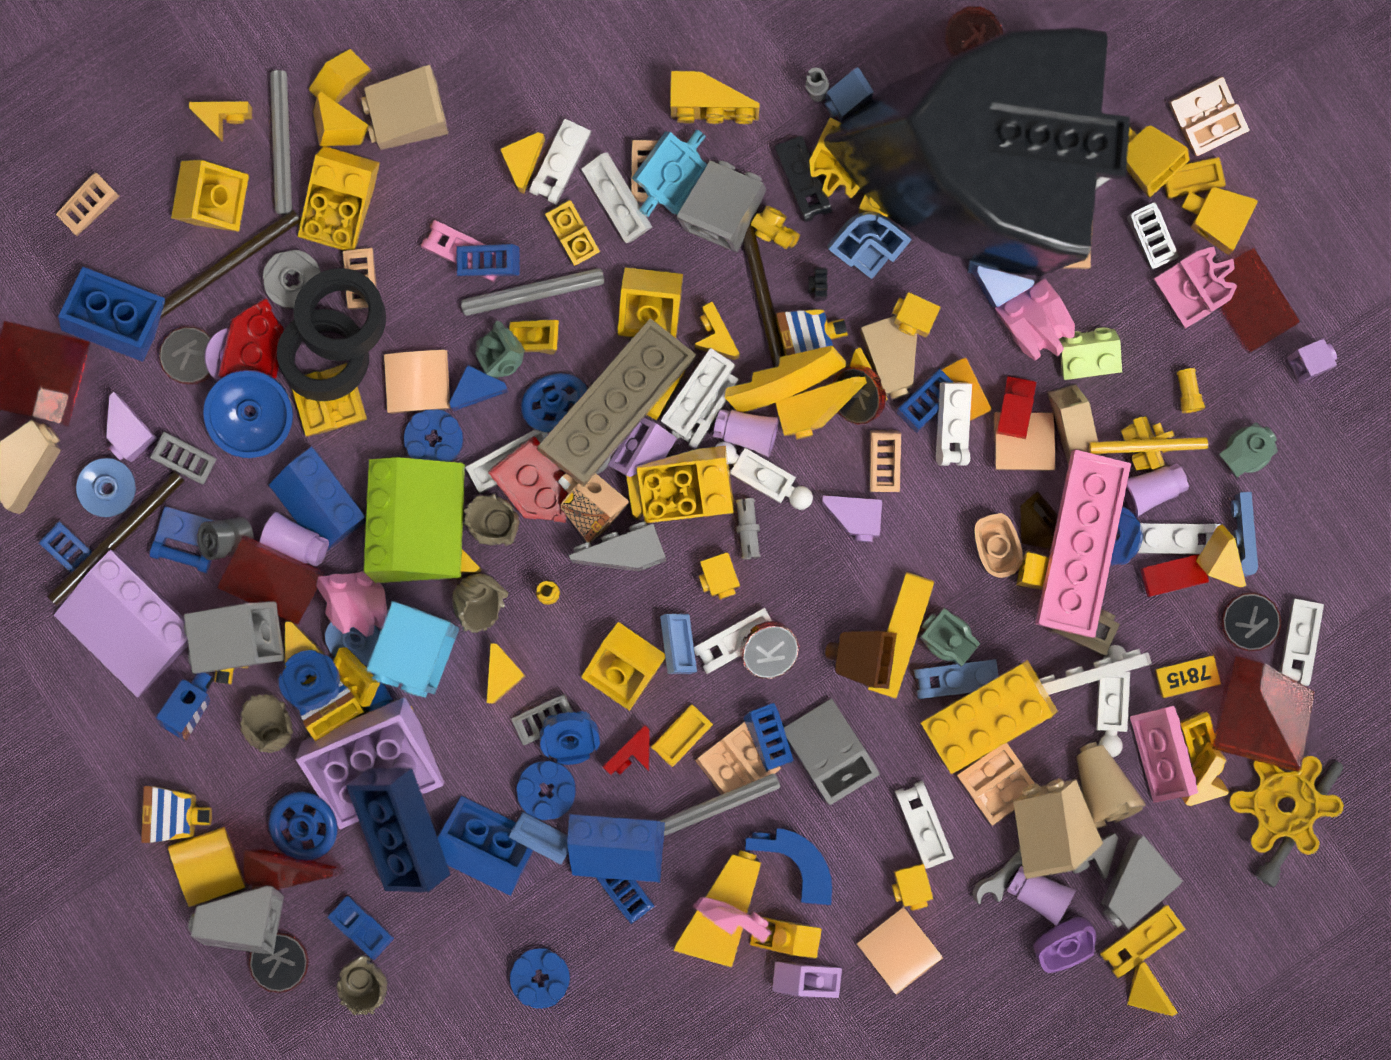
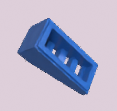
(513, 260)
(912, 402)
(54, 551)
(775, 723)
(637, 913)

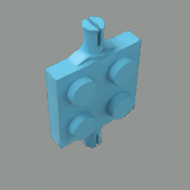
(670, 172)

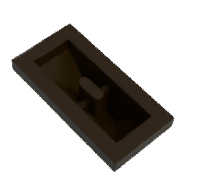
(1037, 522)

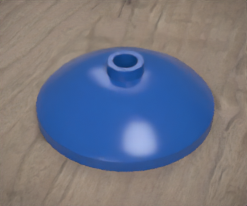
(236, 429)

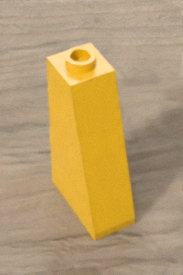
(733, 886)

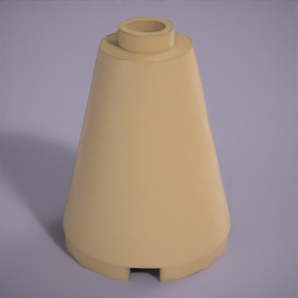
(1106, 787)

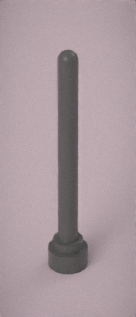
(1270, 870)

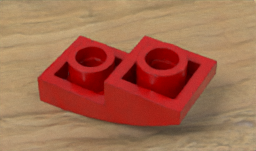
(1173, 576)

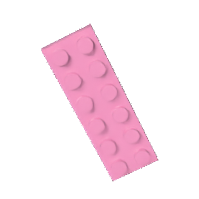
(1083, 543)

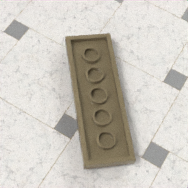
(616, 402)

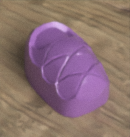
(1065, 945)

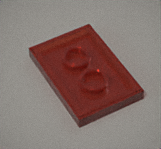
(1258, 305)
(267, 575)

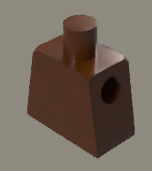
(864, 657)

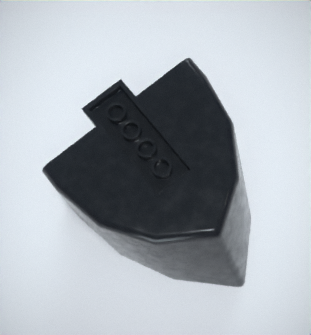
(994, 149)

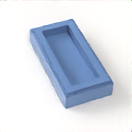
(678, 643)
(540, 838)

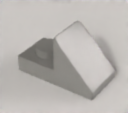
(1102, 856)

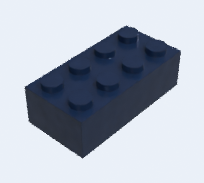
(398, 829)

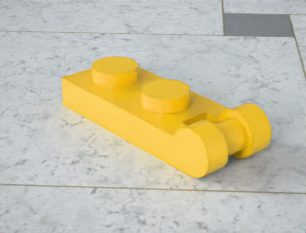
(1143, 940)

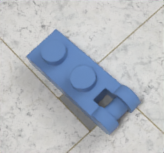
(1245, 534)
(955, 679)

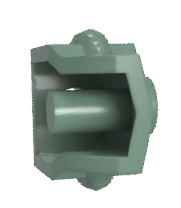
(499, 351)
(1249, 449)
(949, 637)

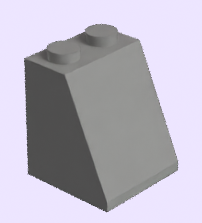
(722, 205)
(233, 637)
(1138, 883)
(240, 921)

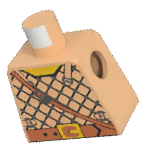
(591, 506)

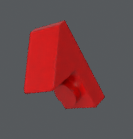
(1016, 407)
(637, 746)

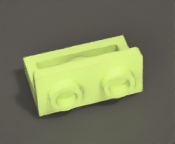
(1091, 354)

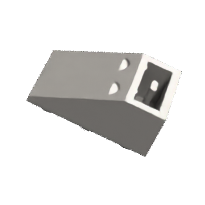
(630, 551)
(830, 752)

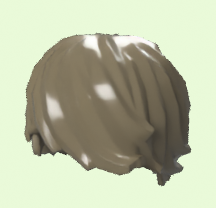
(492, 520)
(478, 602)
(266, 723)
(361, 986)

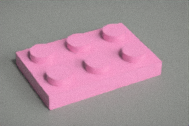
(1164, 754)

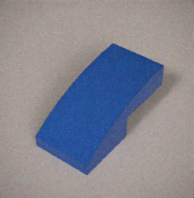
(360, 927)

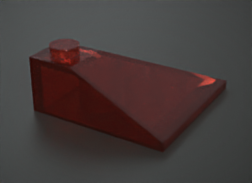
(40, 373)
(1263, 715)
(281, 871)

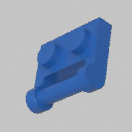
(182, 528)

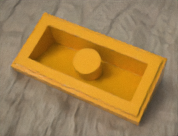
(962, 373)

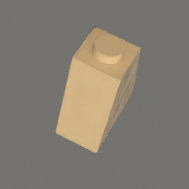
(891, 355)
(1073, 419)

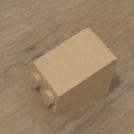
(405, 109)
(25, 463)
(1054, 828)

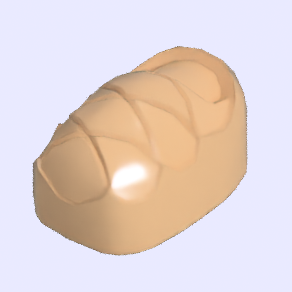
(998, 545)

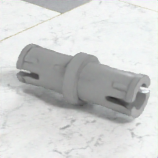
(817, 84)
(748, 528)

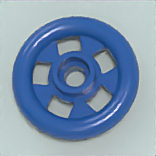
(553, 402)
(323, 814)

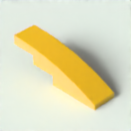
(792, 376)
(906, 623)

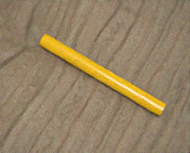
(1148, 445)

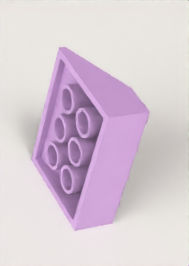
(124, 622)
(375, 740)

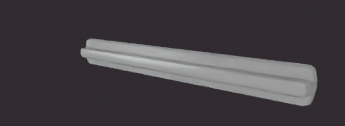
(281, 143)
(532, 291)
(721, 803)

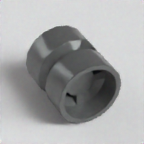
(221, 538)

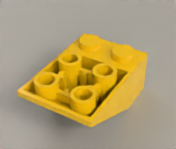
(703, 97)
(337, 198)
(686, 485)

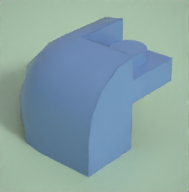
(869, 242)

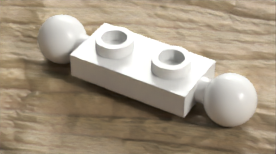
(766, 477)
(1113, 704)

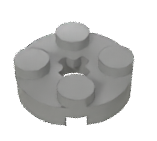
(279, 267)

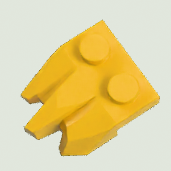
(826, 164)

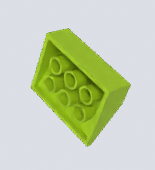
(414, 520)

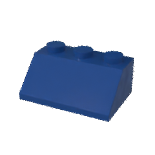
(111, 314)
(317, 498)
(480, 846)
(615, 848)

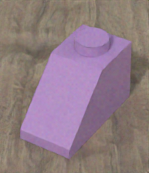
(1312, 360)
(126, 430)
(643, 445)
(856, 516)
(807, 980)

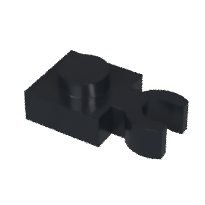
(818, 284)

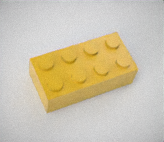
(989, 717)

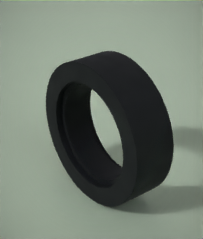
(324, 284)
(324, 389)

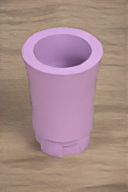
(747, 430)
(1154, 488)
(294, 540)
(1042, 895)

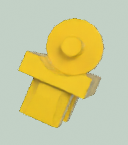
(1142, 431)

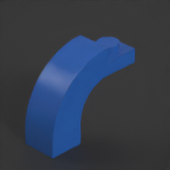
(814, 870)

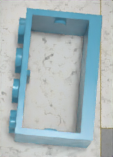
(412, 650)

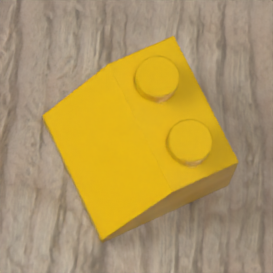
(209, 195)
(647, 296)
(623, 666)

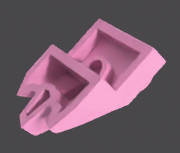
(1197, 286)
(1037, 320)
(353, 602)
(730, 917)

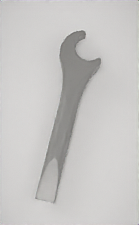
(998, 881)

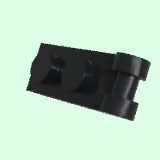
(795, 163)

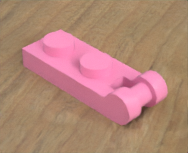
(450, 250)

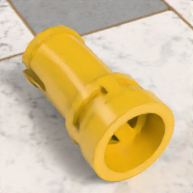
(1191, 399)
(548, 592)

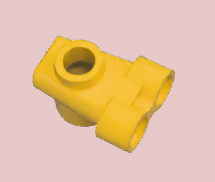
(770, 226)

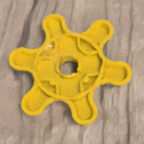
(1308, 805)

